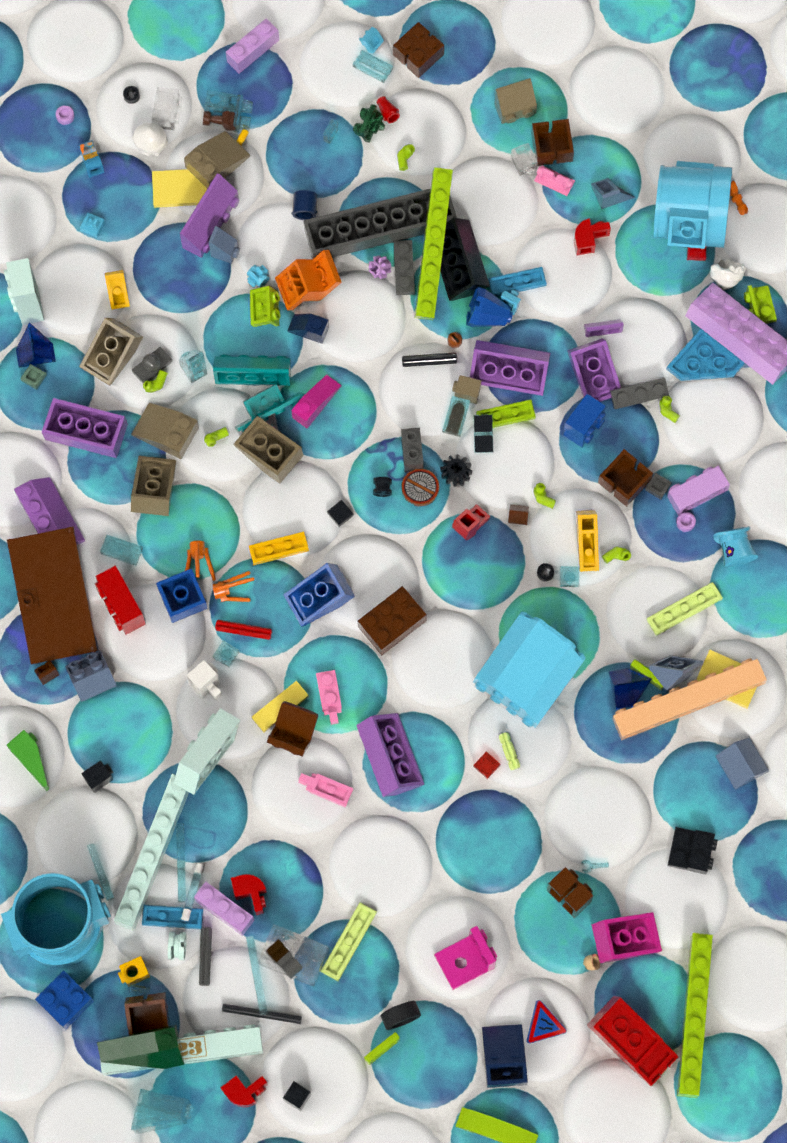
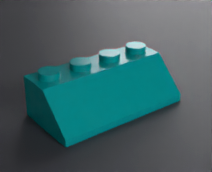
(252, 370)

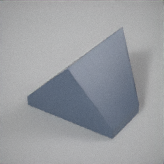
(609, 194)

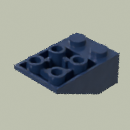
(504, 1056)

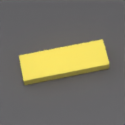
(267, 716)

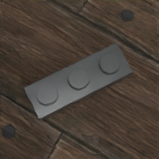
(404, 267)
(639, 393)

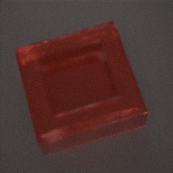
(486, 765)

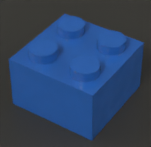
(584, 421)
(181, 595)
(64, 999)

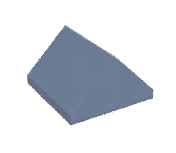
(674, 670)
(741, 763)

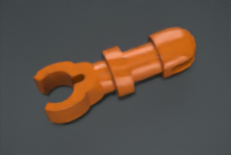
(737, 198)

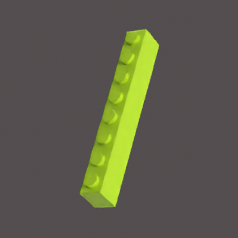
(433, 243)
(694, 1015)

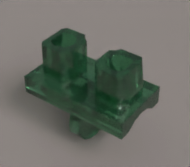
(371, 124)

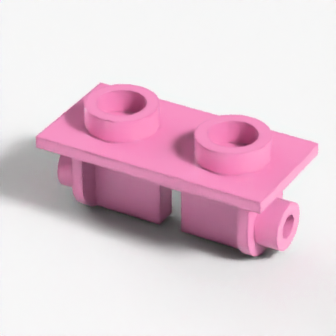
(554, 180)

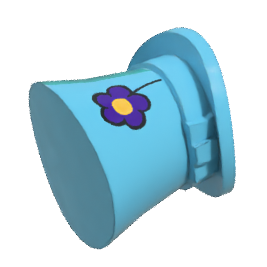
(735, 546)

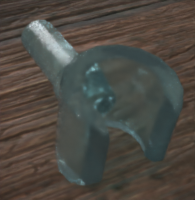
(593, 865)

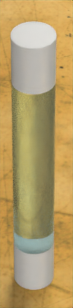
(192, 892)

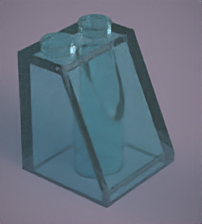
(159, 1111)

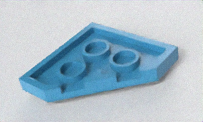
(704, 360)

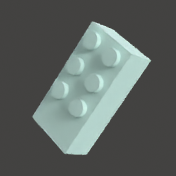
(23, 291)
(206, 750)

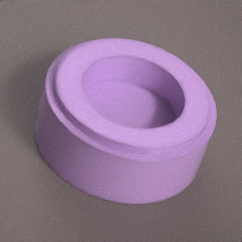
(65, 115)
(686, 521)

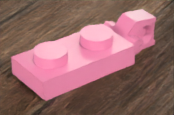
(329, 695)
(327, 788)

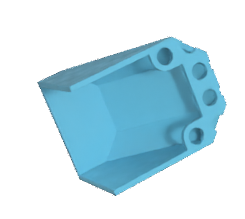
(529, 669)

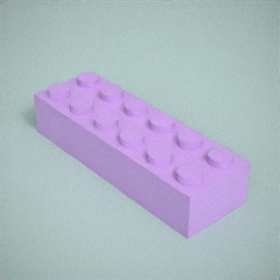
(740, 332)

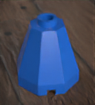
(487, 310)

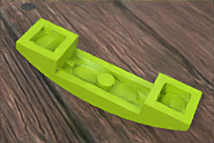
(493, 1128)

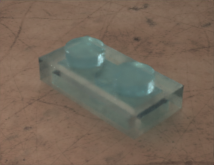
(121, 550)

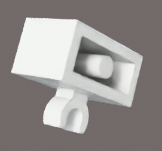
(204, 680)

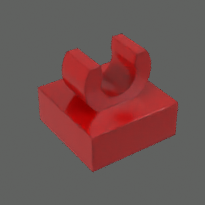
(696, 254)

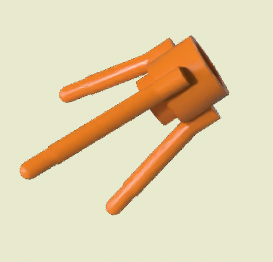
(198, 551)
(222, 588)

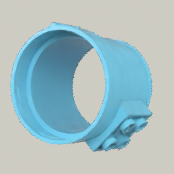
(693, 204)
(76, 950)

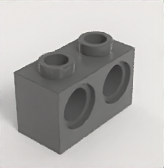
(412, 449)

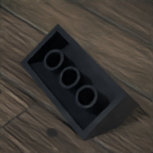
(461, 261)

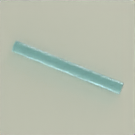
(181, 862)
(256, 975)

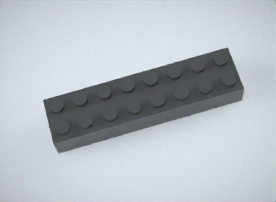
(370, 224)

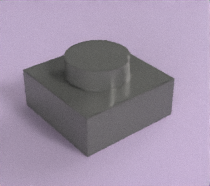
(658, 486)

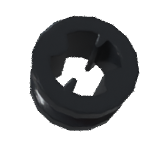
(126, 93)
(551, 572)

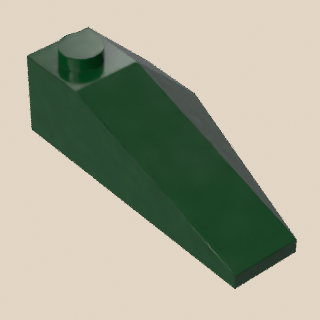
(150, 1048)

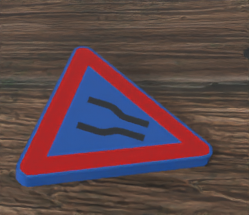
(543, 1024)

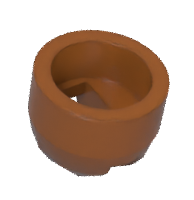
(452, 342)

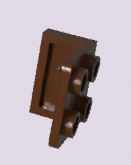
(293, 728)

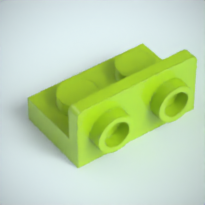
(760, 303)
(264, 306)

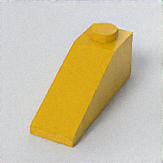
(587, 540)

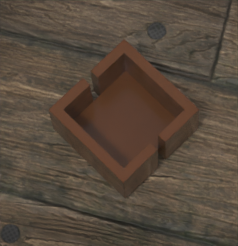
(421, 49)
(553, 145)
(624, 479)
(563, 884)
(146, 1013)

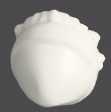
(150, 139)
(727, 273)

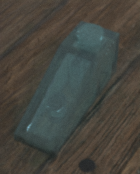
(193, 365)

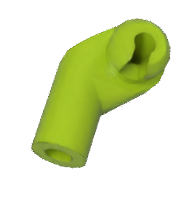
(403, 155)
(157, 384)
(666, 409)
(211, 438)
(541, 496)
(617, 553)

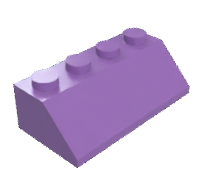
(210, 212)
(510, 367)
(46, 507)
(390, 754)

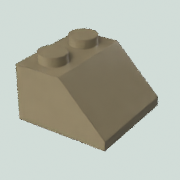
(515, 101)

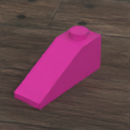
(314, 401)

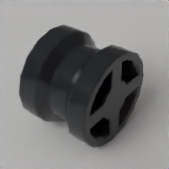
(382, 486)

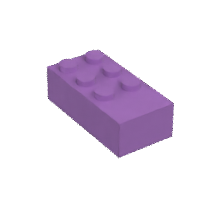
(84, 428)

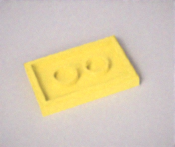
(176, 188)
(715, 664)

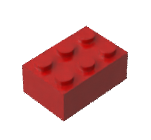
(119, 600)

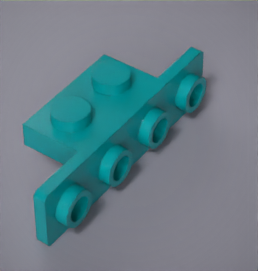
(265, 404)

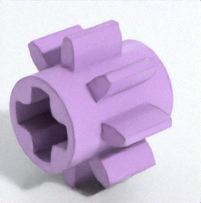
(380, 267)

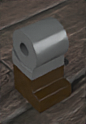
(283, 959)

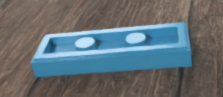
(517, 281)
(171, 917)

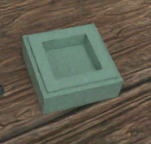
(33, 376)

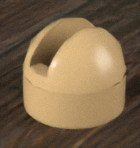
(591, 962)

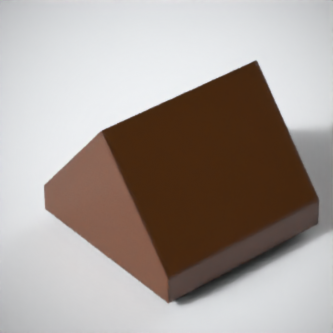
(518, 514)
(46, 672)

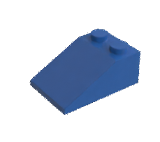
(319, 594)

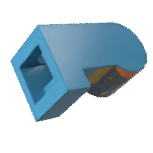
(91, 158)

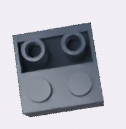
(90, 675)

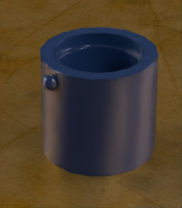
(304, 205)

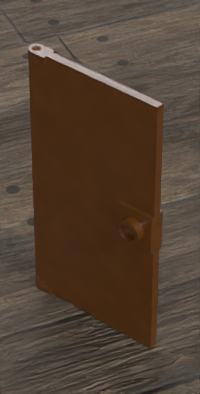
(52, 595)

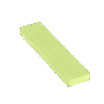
(684, 608)
(348, 941)

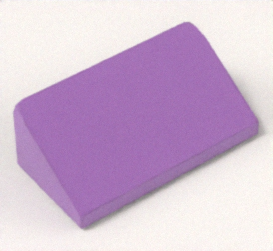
(603, 328)

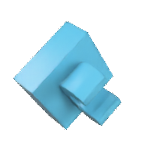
(371, 40)
(92, 225)
(511, 300)

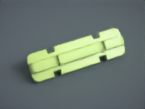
(509, 751)

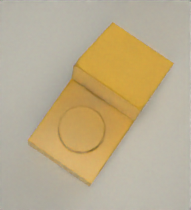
(117, 289)

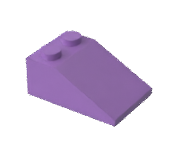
(594, 369)

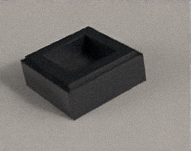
(340, 513)

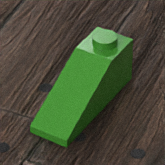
(28, 753)

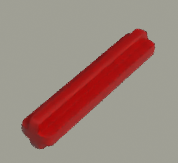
(243, 629)

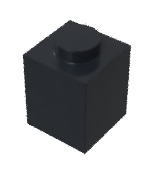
(98, 776)
(297, 1096)

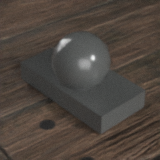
(151, 365)

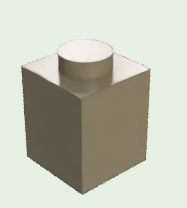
(467, 388)

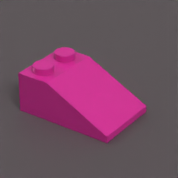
(626, 937)

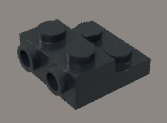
(692, 850)

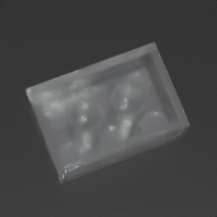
(305, 950)

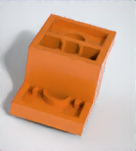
(308, 280)

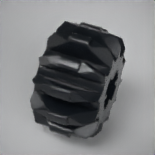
(463, 472)

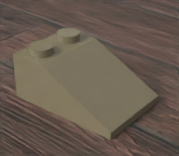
(215, 156)
(110, 350)
(166, 429)
(269, 449)
(153, 486)

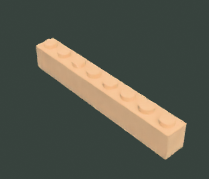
(688, 699)

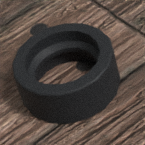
(400, 1015)

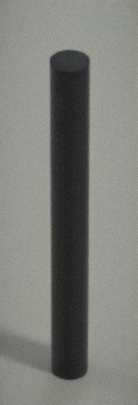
(255, 1013)

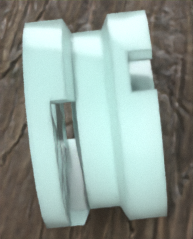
(177, 946)

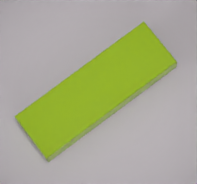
(510, 413)

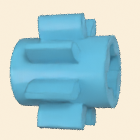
(258, 276)

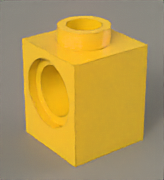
(135, 963)

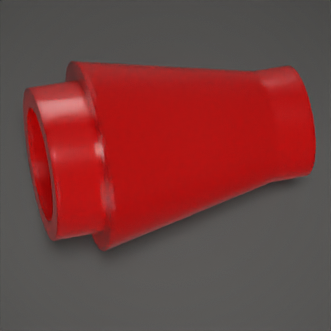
(388, 110)

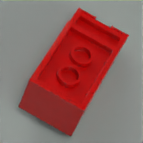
(632, 1040)

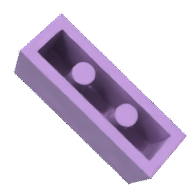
(252, 45)
(698, 490)
(224, 908)

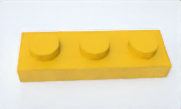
(278, 548)

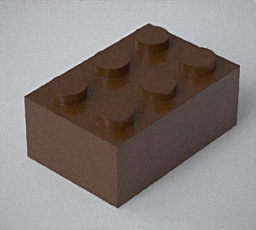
(392, 620)

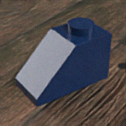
(309, 327)

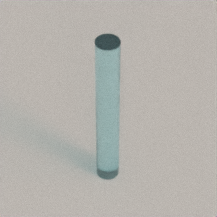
(100, 871)

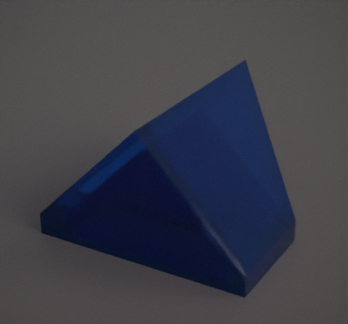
(34, 348)
(627, 687)

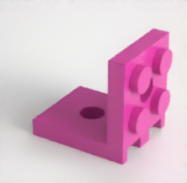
(475, 951)

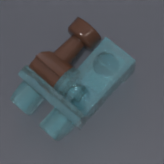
(231, 108)

